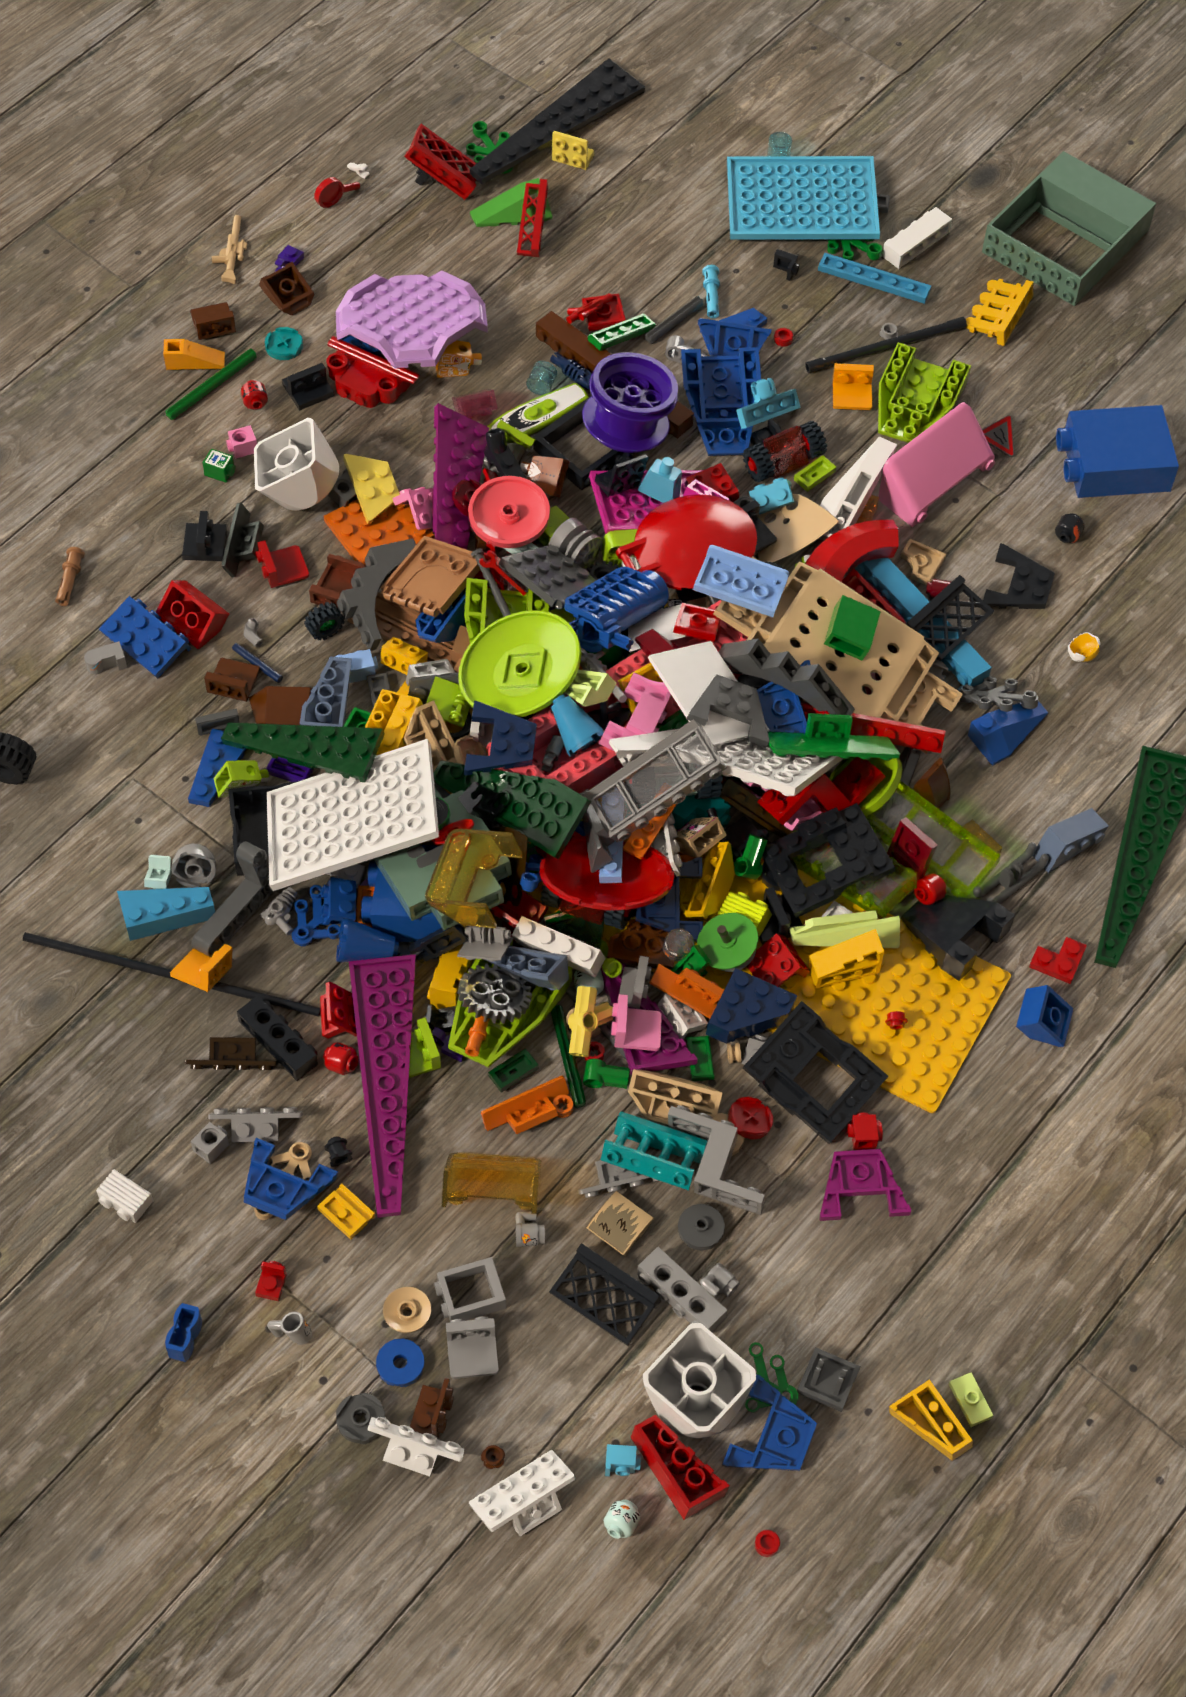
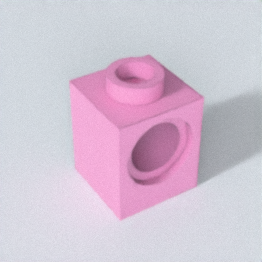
(241, 442)

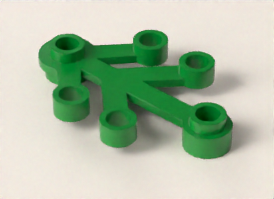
(480, 131)
(873, 250)
(783, 1385)

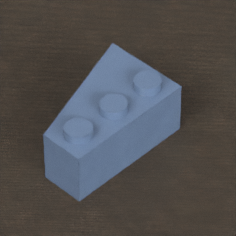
(1070, 838)

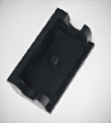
(480, 801)

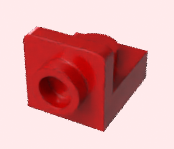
(271, 1280)

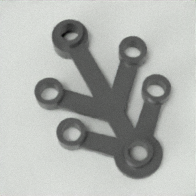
(997, 695)

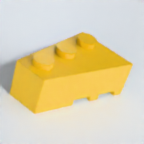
(847, 960)
(932, 1420)

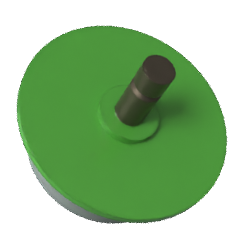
(729, 941)

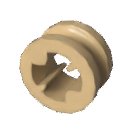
(734, 1052)

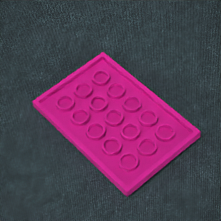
(630, 507)

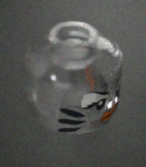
(678, 944)

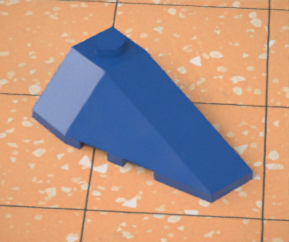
(1001, 731)

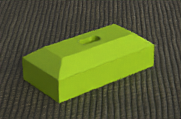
(820, 468)

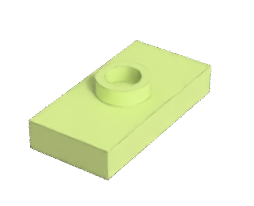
(970, 1399)

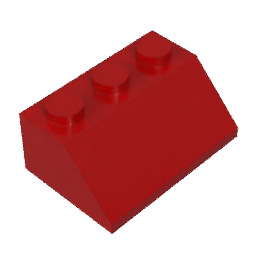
(191, 613)

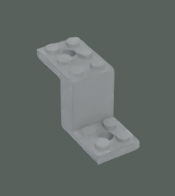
(716, 1158)

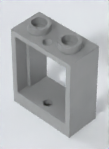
(476, 1309)

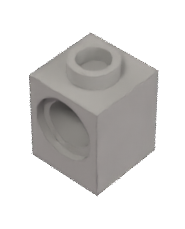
(207, 1151)

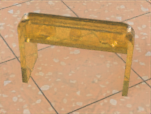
(456, 870)
(492, 1178)

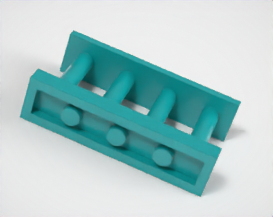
(658, 1137)

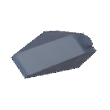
(330, 695)
(536, 966)

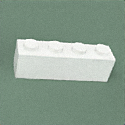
(917, 237)
(542, 938)

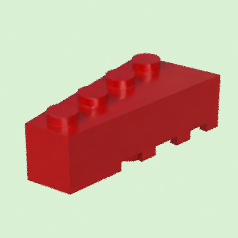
(681, 1473)

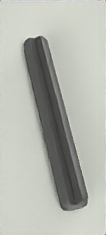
(674, 319)

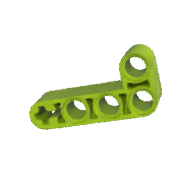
(613, 541)

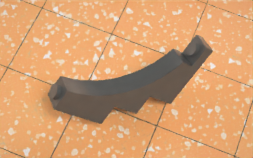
(781, 668)

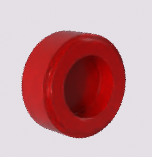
(783, 337)
(767, 1543)

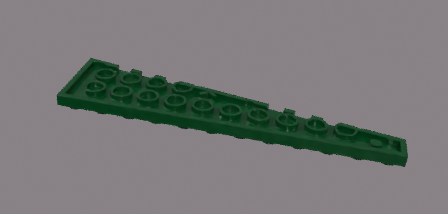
(1150, 823)

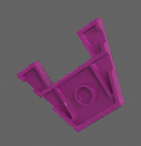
(860, 1175)

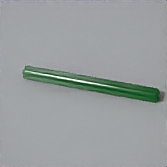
(210, 384)

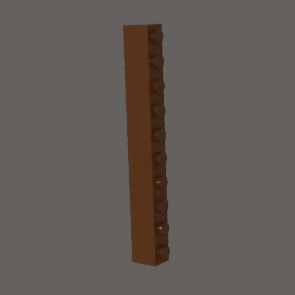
(574, 345)

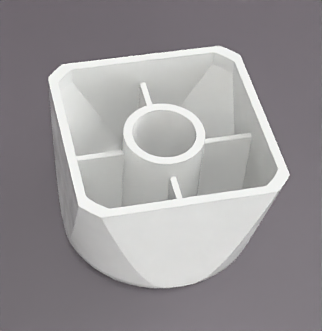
(295, 466)
(705, 1362)

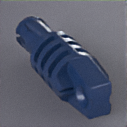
(572, 369)

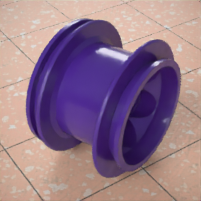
(630, 402)

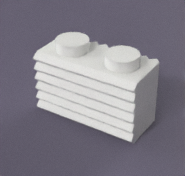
(124, 1196)

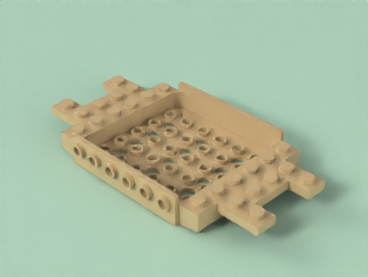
(904, 686)

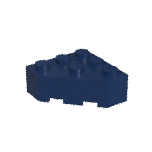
(749, 1008)

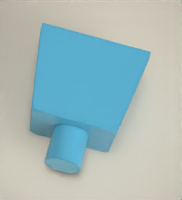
(662, 480)

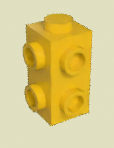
(399, 655)

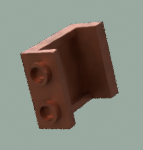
(334, 580)

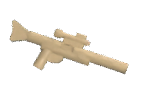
(228, 254)

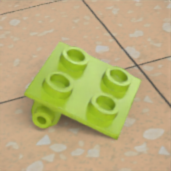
(449, 701)

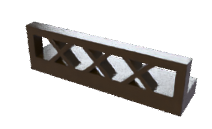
(745, 799)

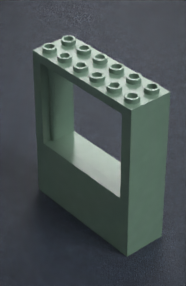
(1082, 203)

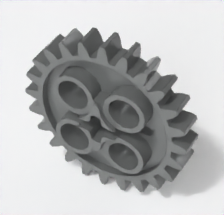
(494, 994)

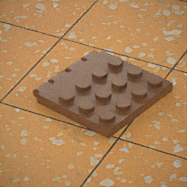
(430, 577)

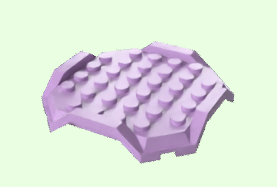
(411, 315)

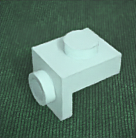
(158, 872)

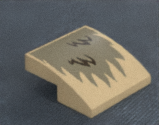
(620, 1223)

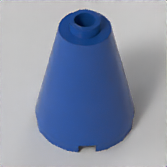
(363, 942)

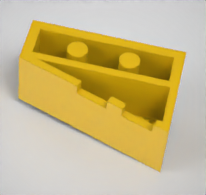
(446, 979)

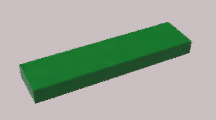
(621, 332)

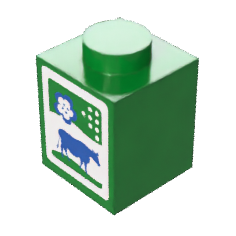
(218, 465)

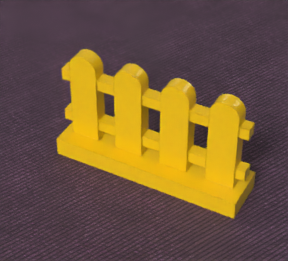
(1015, 304)

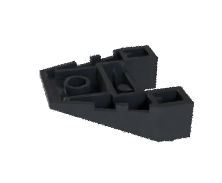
(950, 923)

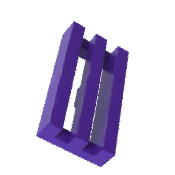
(287, 772)

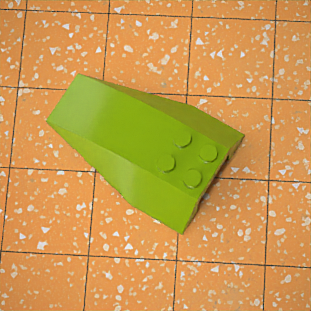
(483, 609)

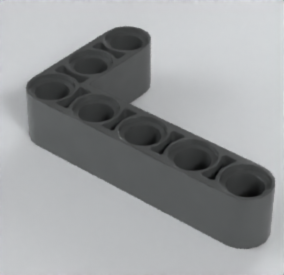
(240, 904)

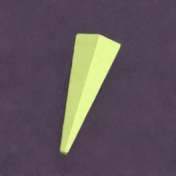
(591, 687)

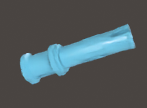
(711, 285)

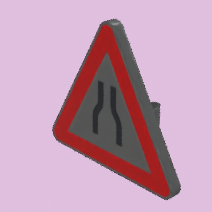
(1000, 435)

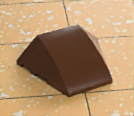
(279, 704)

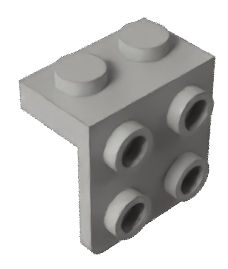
(472, 1347)

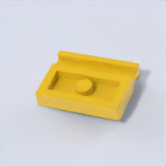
(346, 1211)

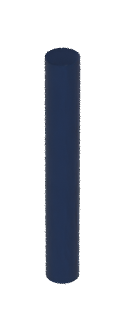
(255, 661)

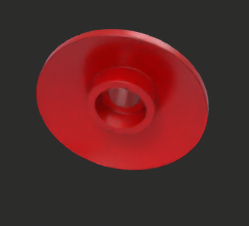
(461, 824)

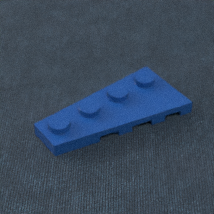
(214, 757)

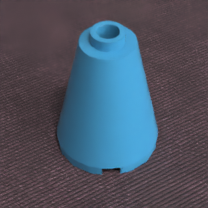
(575, 725)

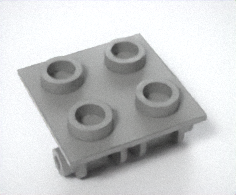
(485, 943)

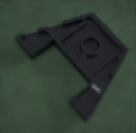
(1029, 583)

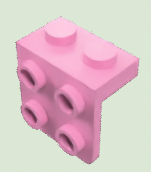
(421, 505)
(635, 1027)

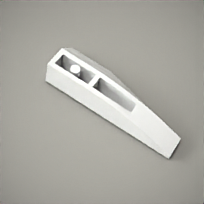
(854, 489)

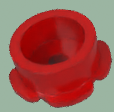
(896, 1020)

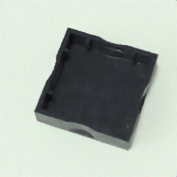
(249, 817)

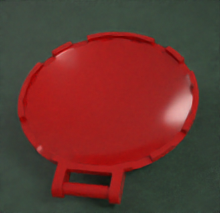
(678, 535)
(571, 878)

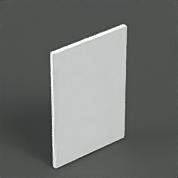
(687, 675)

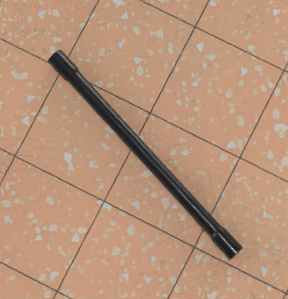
(822, 363)

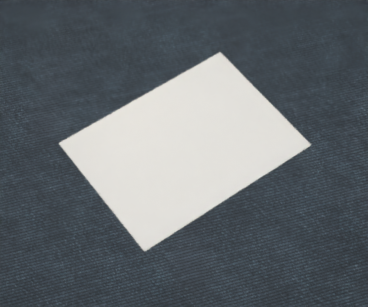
(661, 621)

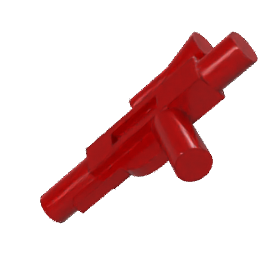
(583, 312)

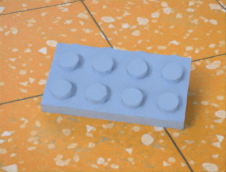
(741, 580)

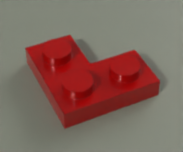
(1061, 965)

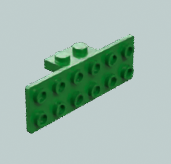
(830, 736)

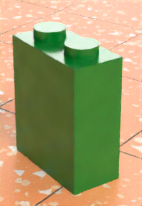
(852, 627)

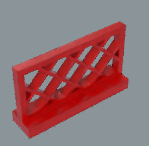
(437, 166)

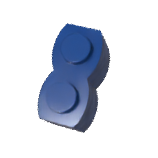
(181, 1336)

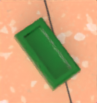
(701, 1048)

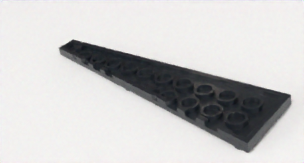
(585, 102)

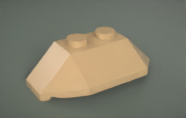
(429, 724)
(657, 1092)

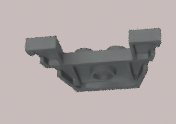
(734, 701)

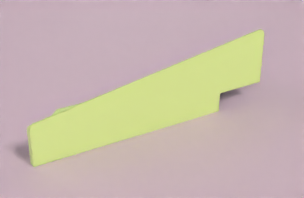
(839, 928)

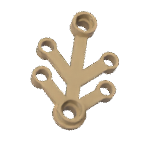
(293, 1163)

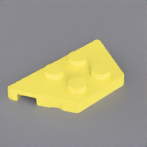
(372, 484)

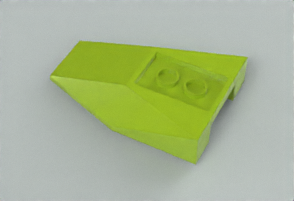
(916, 393)

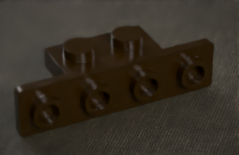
(232, 1051)

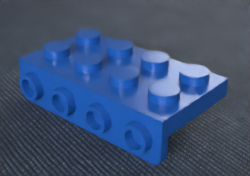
(144, 636)

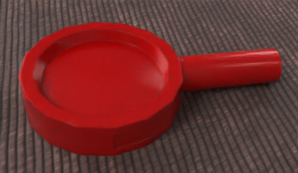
(331, 191)

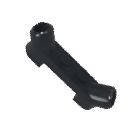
(500, 454)

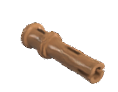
(71, 569)

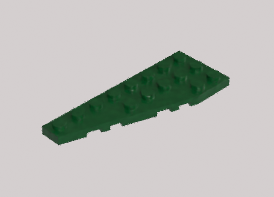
(533, 805)

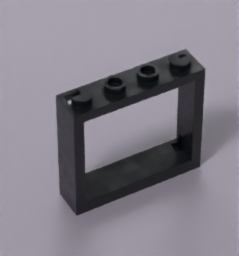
(559, 428)

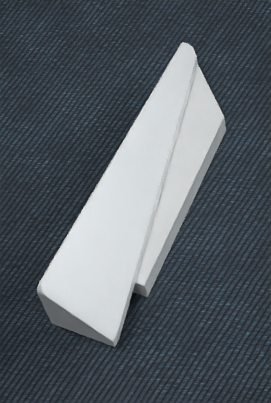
(633, 746)

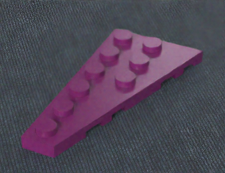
(672, 1049)

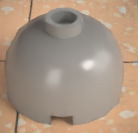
(194, 865)

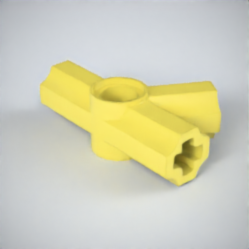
(586, 1019)

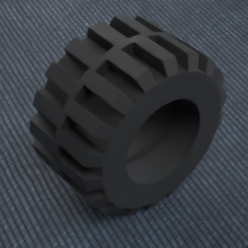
(15, 759)

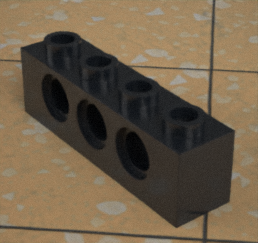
(295, 1064)

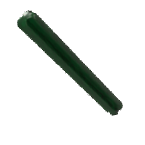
(568, 1060)

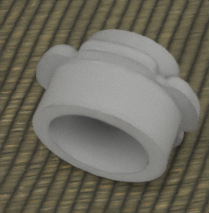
(888, 331)

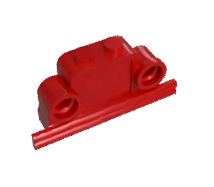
(366, 376)

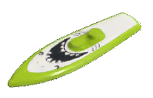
(543, 410)

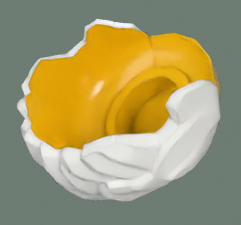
(1084, 647)

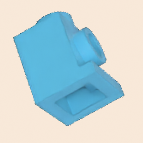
(622, 1460)

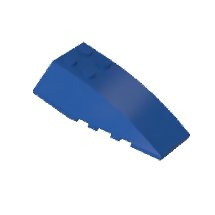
(715, 391)

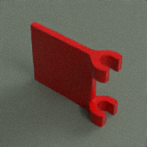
(494, 563)

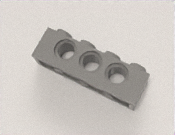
(661, 1264)

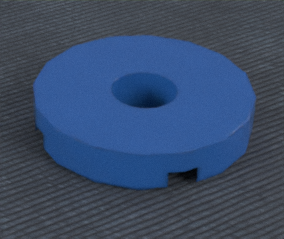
(400, 1349)

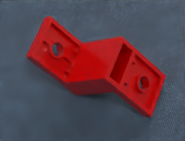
(829, 794)

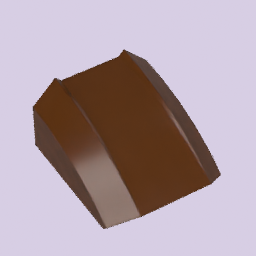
(287, 289)
(934, 784)

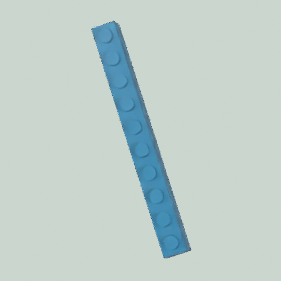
(908, 601)

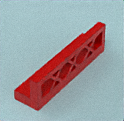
(539, 218)

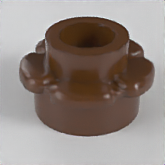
(496, 1451)

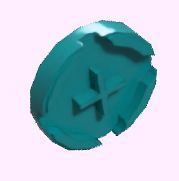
(283, 343)

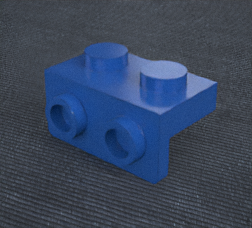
(338, 900)

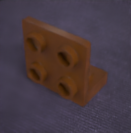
(213, 320)
(232, 679)
(432, 1409)

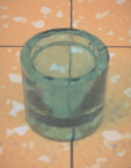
(779, 144)
(541, 377)

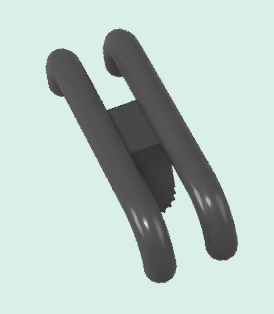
(1012, 877)

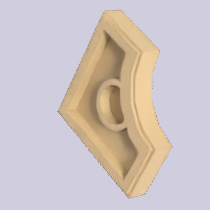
(923, 561)

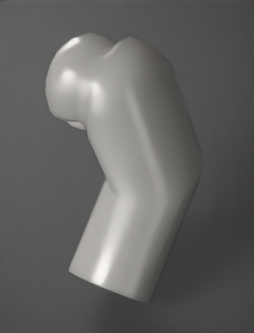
(250, 632)

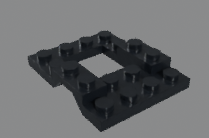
(852, 843)
(791, 1050)

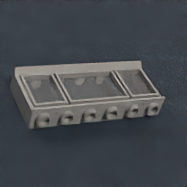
(656, 781)

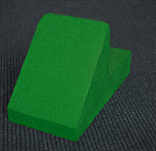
(695, 960)

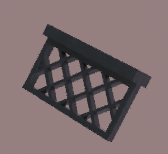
(938, 604)
(615, 1276)

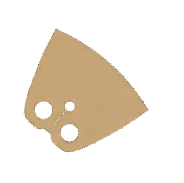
(805, 526)

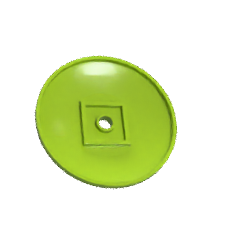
(517, 641)

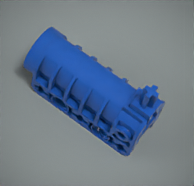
(609, 611)

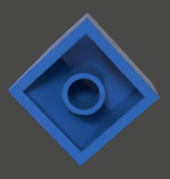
(1045, 1016)

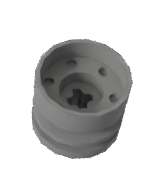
(577, 542)

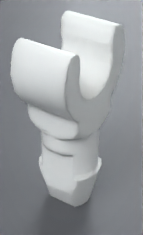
(359, 169)

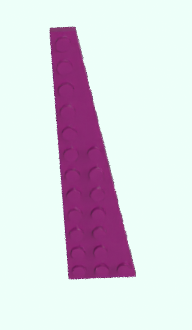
(457, 457)
(383, 1028)

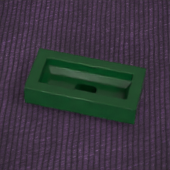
(520, 1062)

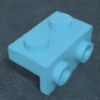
(773, 495)

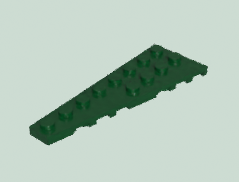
(330, 748)

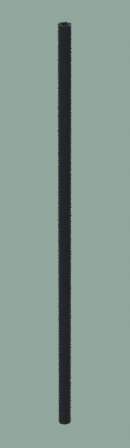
(164, 972)

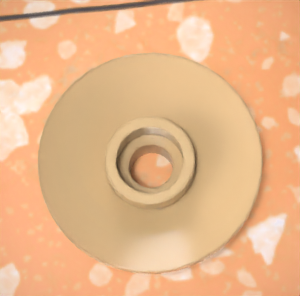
(407, 1299)

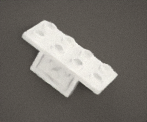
(525, 1496)

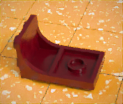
(912, 848)

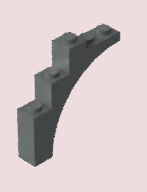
(366, 582)

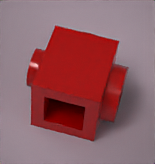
(865, 1131)

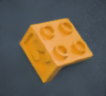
(852, 386)
(203, 970)

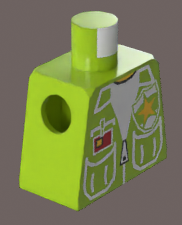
(238, 775)

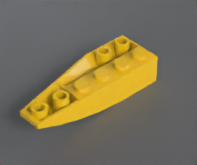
(392, 714)

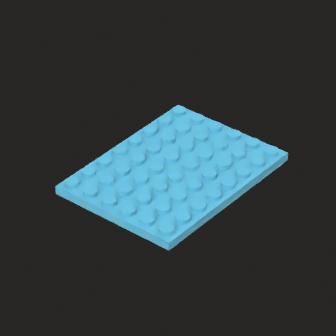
(802, 197)

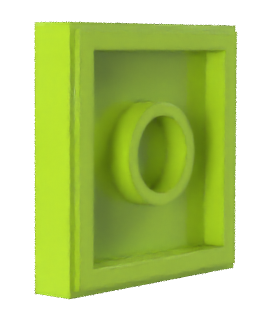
(516, 435)

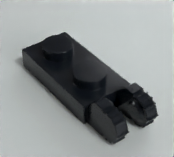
(438, 943)

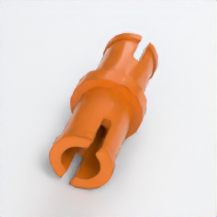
(477, 1035)

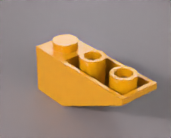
(190, 355)

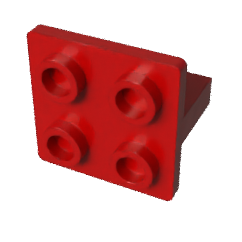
(337, 1011)

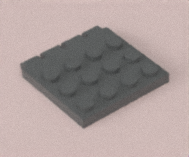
(547, 573)

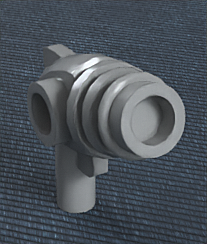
(279, 910)

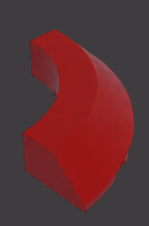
(854, 545)

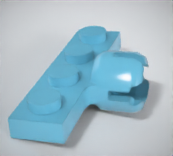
(767, 403)

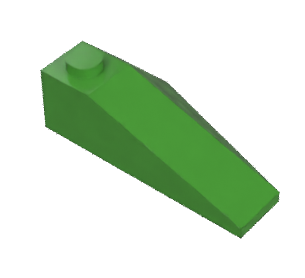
(508, 207)

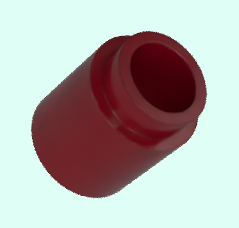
(936, 586)

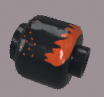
(1069, 528)

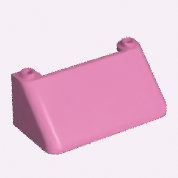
(934, 464)

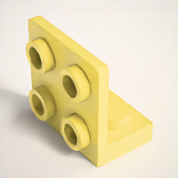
(571, 150)

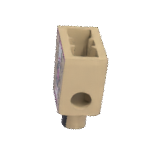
(699, 836)

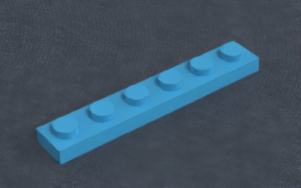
(874, 278)

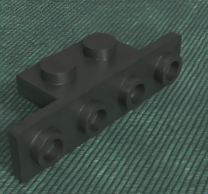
(241, 540)

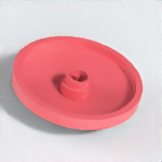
(509, 511)

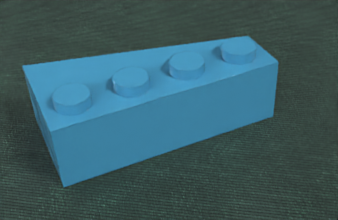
(164, 909)

